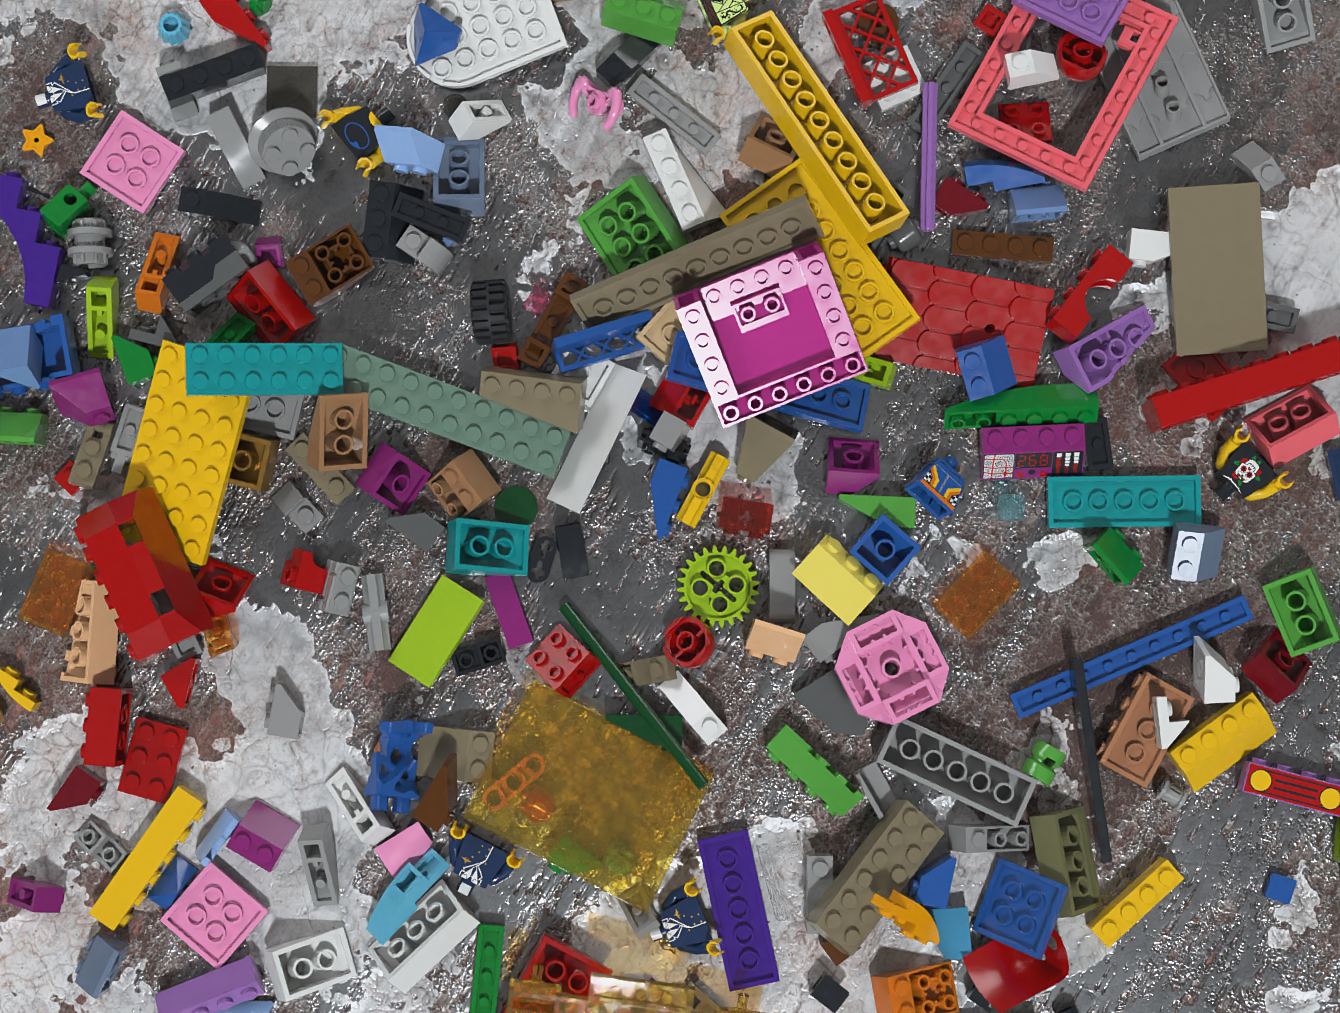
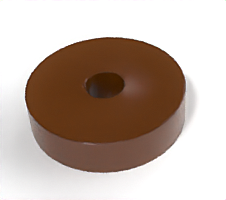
(882, 32)

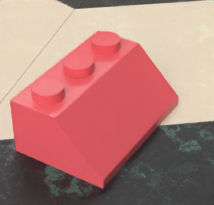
(1292, 426)

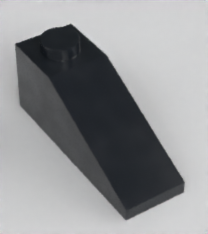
(626, 61)
(219, 206)

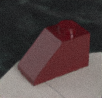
(79, 789)

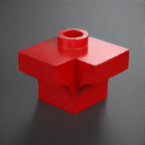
(303, 573)

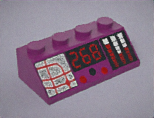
(1032, 451)

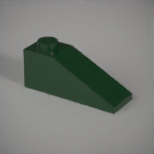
(637, 725)

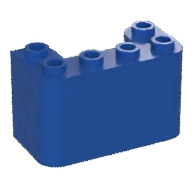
(59, 354)

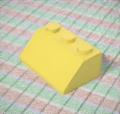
(837, 579)

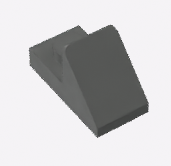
(163, 332)

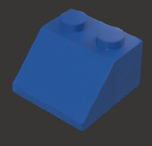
(985, 367)
(884, 548)
(933, 882)

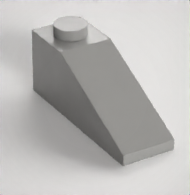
(319, 863)

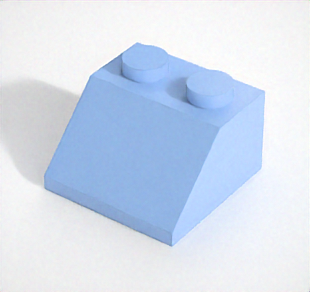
(409, 149)

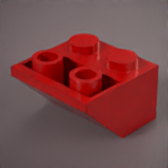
(680, 401)

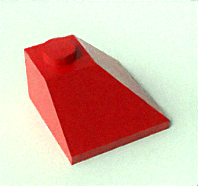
(222, 586)

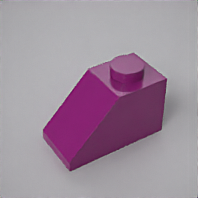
(35, 895)

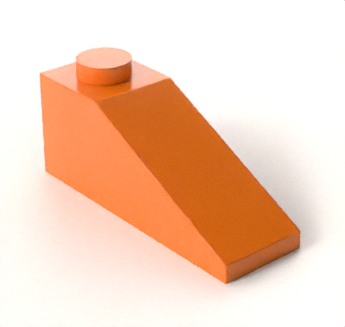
(151, 291)

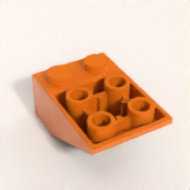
(916, 990)

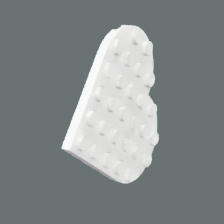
(493, 39)

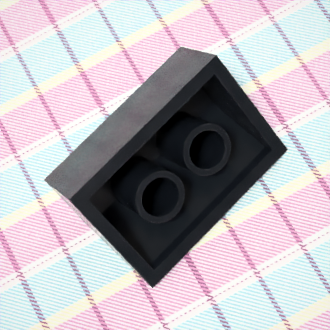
(381, 229)

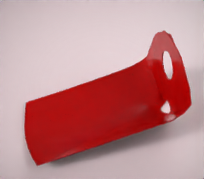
(1010, 976)

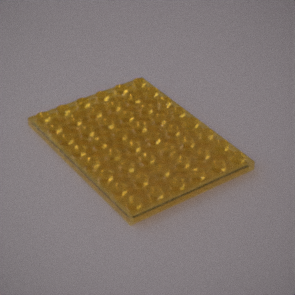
(587, 797)

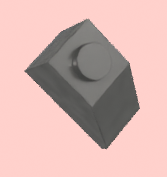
(420, 528)

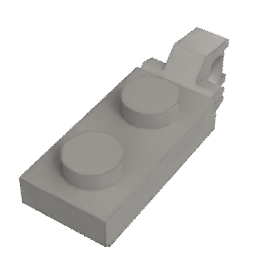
(126, 437)

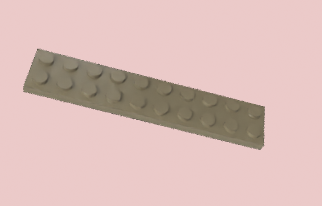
(699, 263)

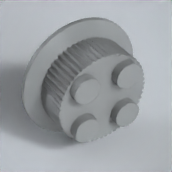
(283, 141)

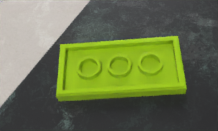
(436, 631)

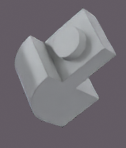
(425, 250)

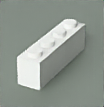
(684, 189)

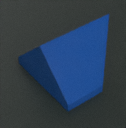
(433, 34)

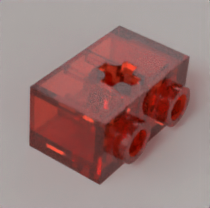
(734, 507)

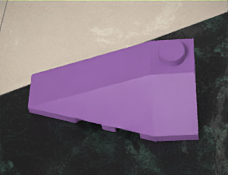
(1099, 354)

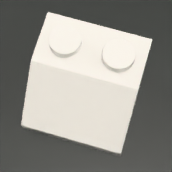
(1212, 675)

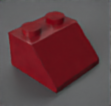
(1274, 669)

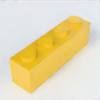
(1135, 901)

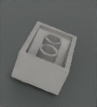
(1283, 23)

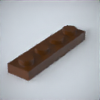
(1002, 246)

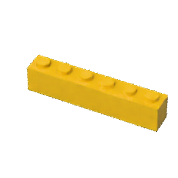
(148, 857)

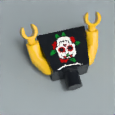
(1245, 472)

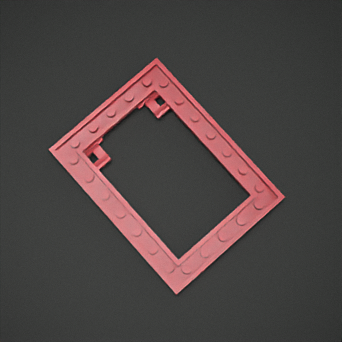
(1138, 19)

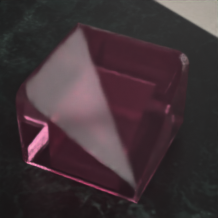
(536, 301)

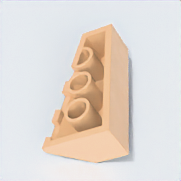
(94, 638)

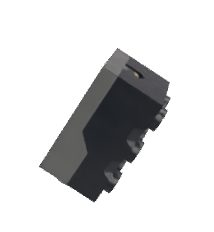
(209, 274)

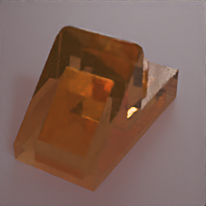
(221, 637)

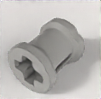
(1171, 794)

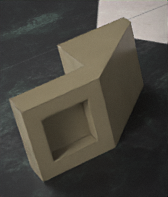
(649, 670)

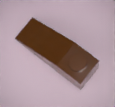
(440, 797)

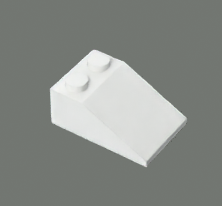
(309, 964)

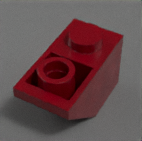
(956, 201)

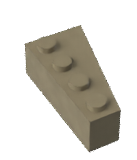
(537, 394)

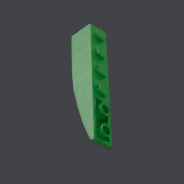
(1026, 407)

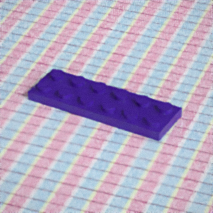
(738, 910)

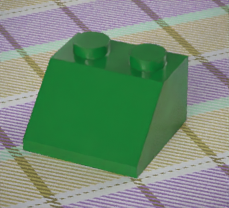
(1115, 556)

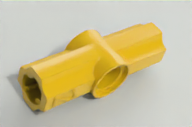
(710, 474)

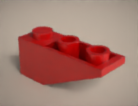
(236, 21)

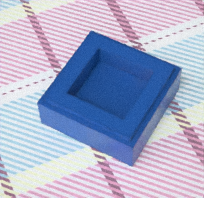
(1279, 888)

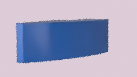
(1003, 173)

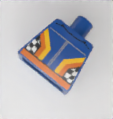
(937, 486)

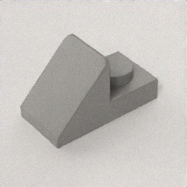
(298, 507)
(641, 922)

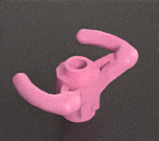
(599, 102)

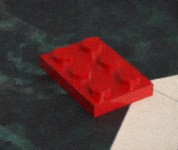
(153, 760)

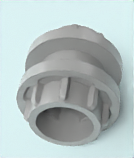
(89, 243)

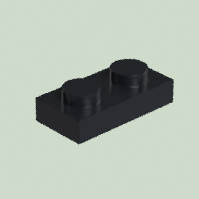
(1098, 446)

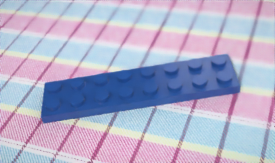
(837, 405)

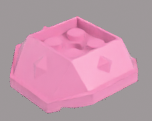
(910, 648)

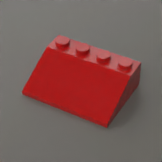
(562, 966)

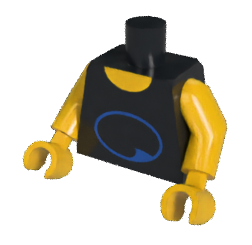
(356, 130)

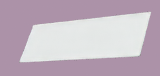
(596, 438)

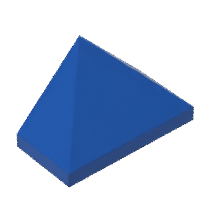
(172, 882)

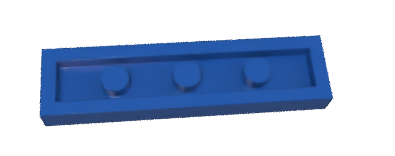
(595, 336)

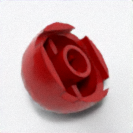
(1079, 58)
(689, 642)

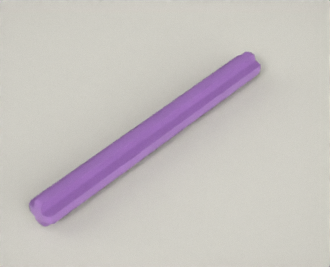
(928, 156)

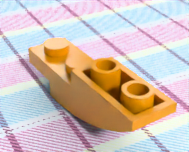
(909, 916)

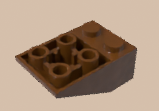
(330, 266)

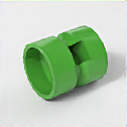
(1043, 772)

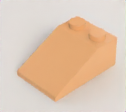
(773, 641)

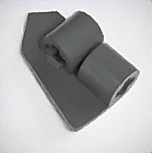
(831, 705)

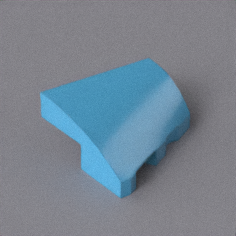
(952, 930)

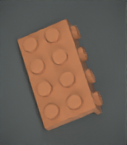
(1132, 737)

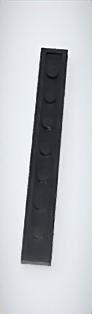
(1090, 759)

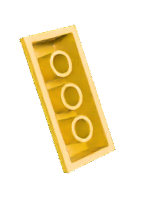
(1221, 740)

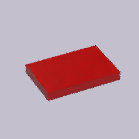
(1194, 368)

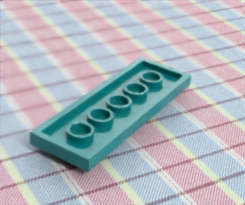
(263, 369)
(1123, 501)

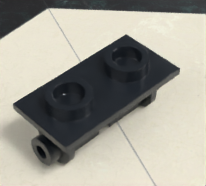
(675, 457)

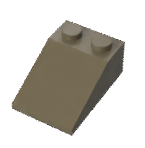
(473, 750)

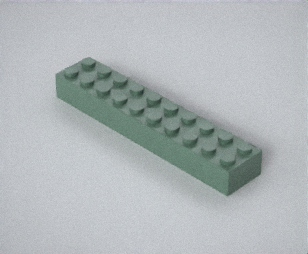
(455, 413)

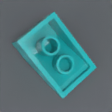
(487, 548)

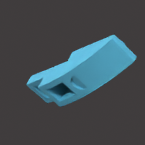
(400, 897)

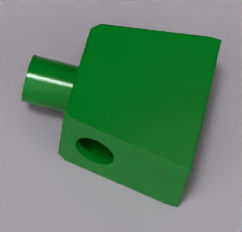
(66, 207)

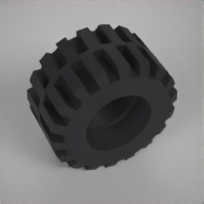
(491, 311)

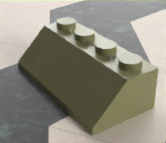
(1067, 857)

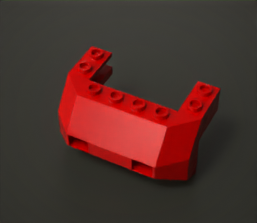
(140, 570)

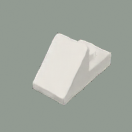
(1165, 730)

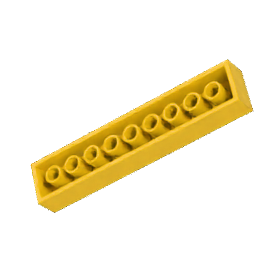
(816, 128)

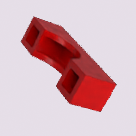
(1072, 316)

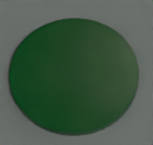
(516, 506)

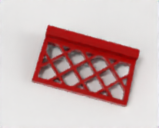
(849, 59)

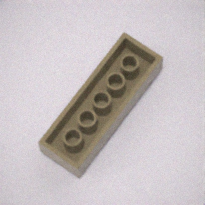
(878, 866)

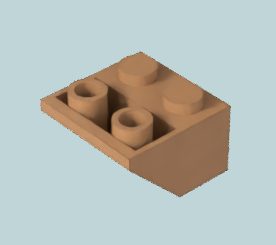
(464, 485)

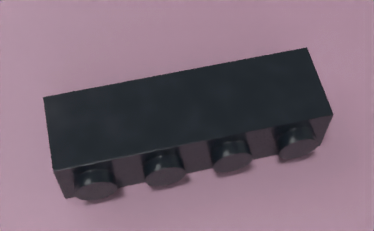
(213, 75)

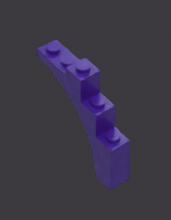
(28, 228)

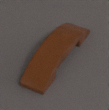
(551, 322)

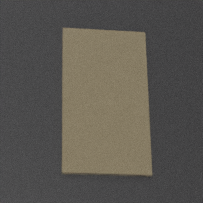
(1217, 268)

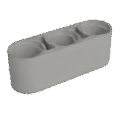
(781, 586)

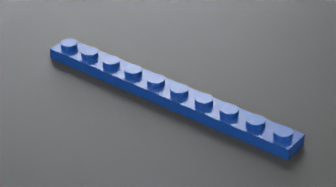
(1133, 655)

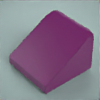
(270, 249)

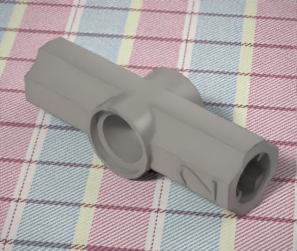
(376, 612)

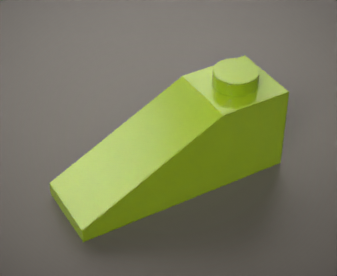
(102, 315)

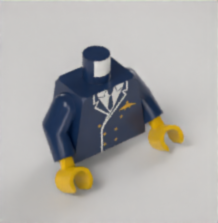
(71, 89)
(479, 860)
(685, 922)

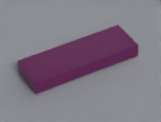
(509, 610)

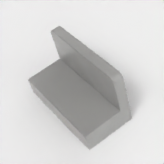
(875, 788)

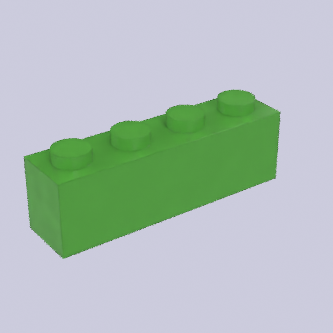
(813, 770)

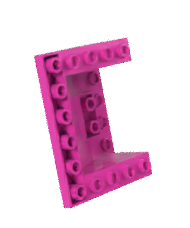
(770, 334)

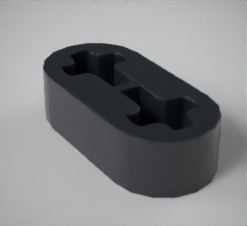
(547, 561)

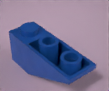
(665, 488)

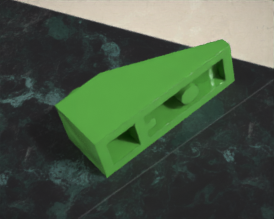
(898, 509)

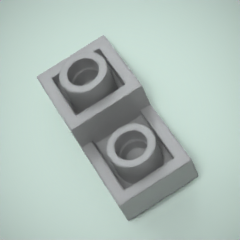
(102, 846)

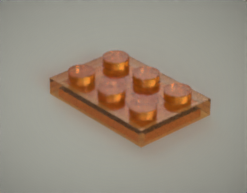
(55, 592)
(976, 595)

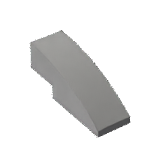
(235, 147)

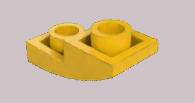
(12, 683)

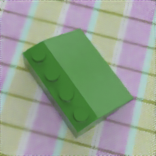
(631, 226)

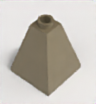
(762, 445)

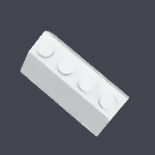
(425, 937)

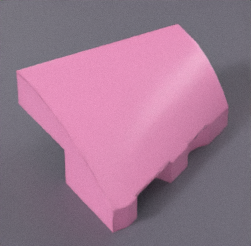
(405, 847)

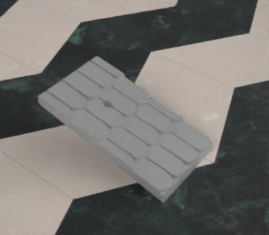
(1177, 96)

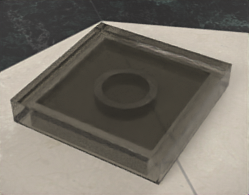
(293, 88)

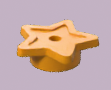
(41, 145)

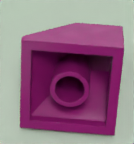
(83, 398)
(851, 464)

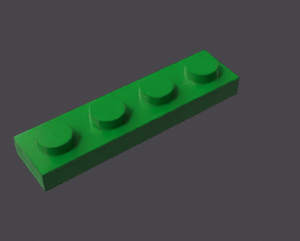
(487, 968)

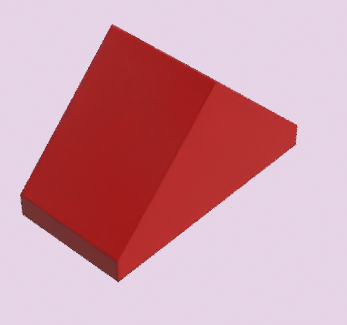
(181, 681)

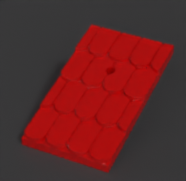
(963, 310)

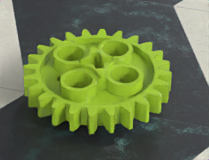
(733, 568)

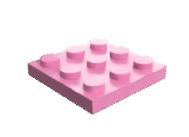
(133, 162)
(214, 915)

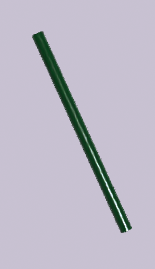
(634, 696)

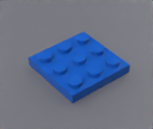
(1020, 908)

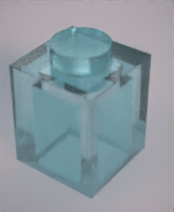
(1009, 508)

